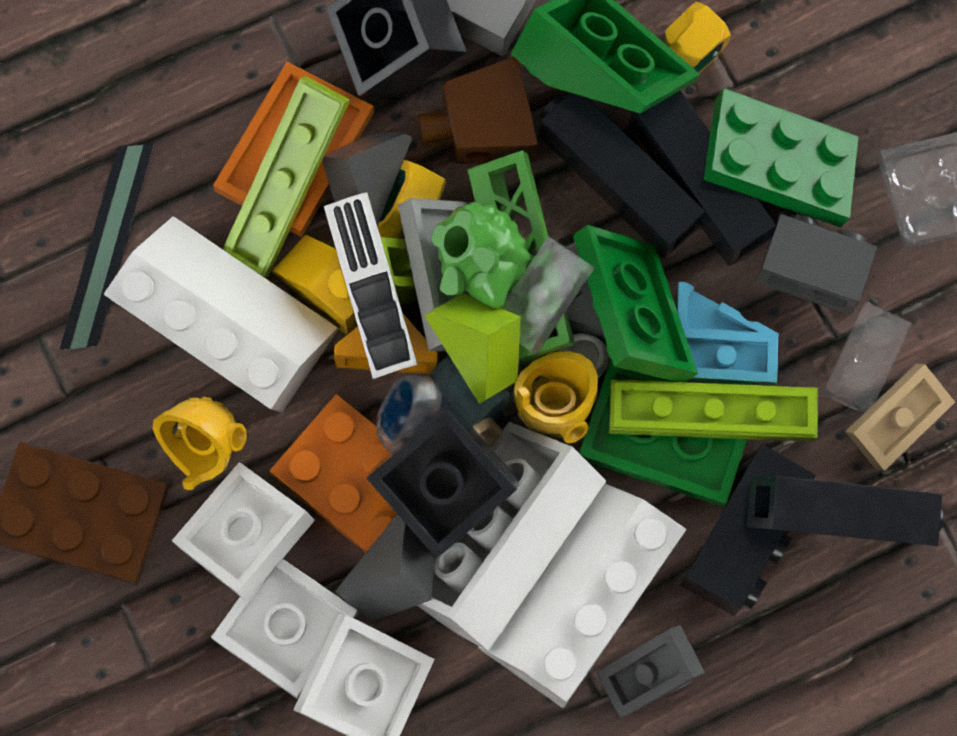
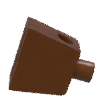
(483, 115)

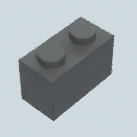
(817, 263)

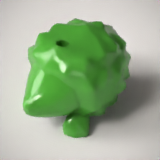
(480, 253)

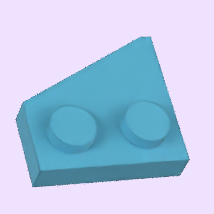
(725, 343)

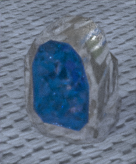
(406, 408)

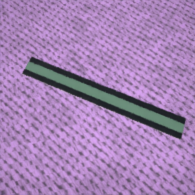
(106, 246)

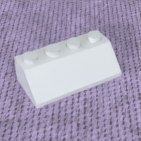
(222, 313)
(502, 557)
(586, 593)

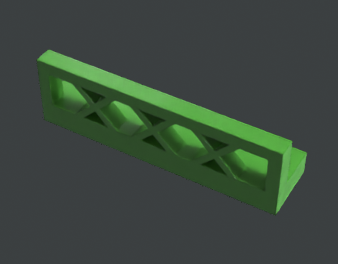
(490, 187)

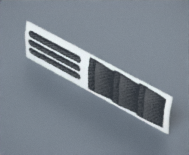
(370, 285)

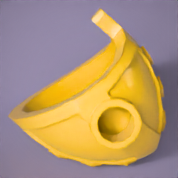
(560, 397)
(202, 440)

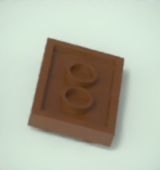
(79, 513)

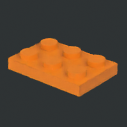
(250, 151)
(330, 471)

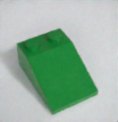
(600, 54)

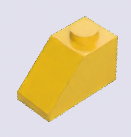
(317, 277)

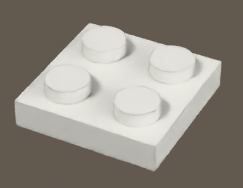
(243, 531)
(282, 626)
(363, 681)

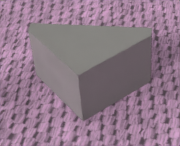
(490, 21)

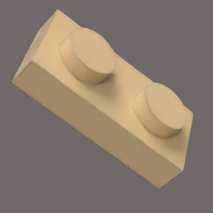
(900, 416)

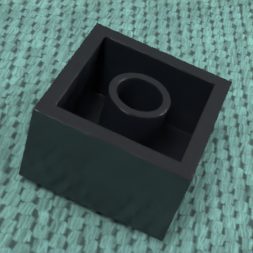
(394, 42)
(443, 479)

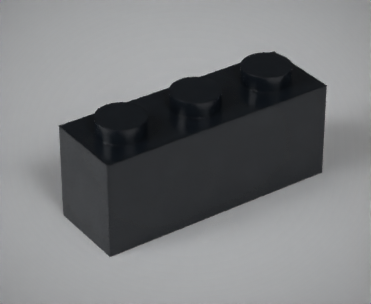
(735, 554)

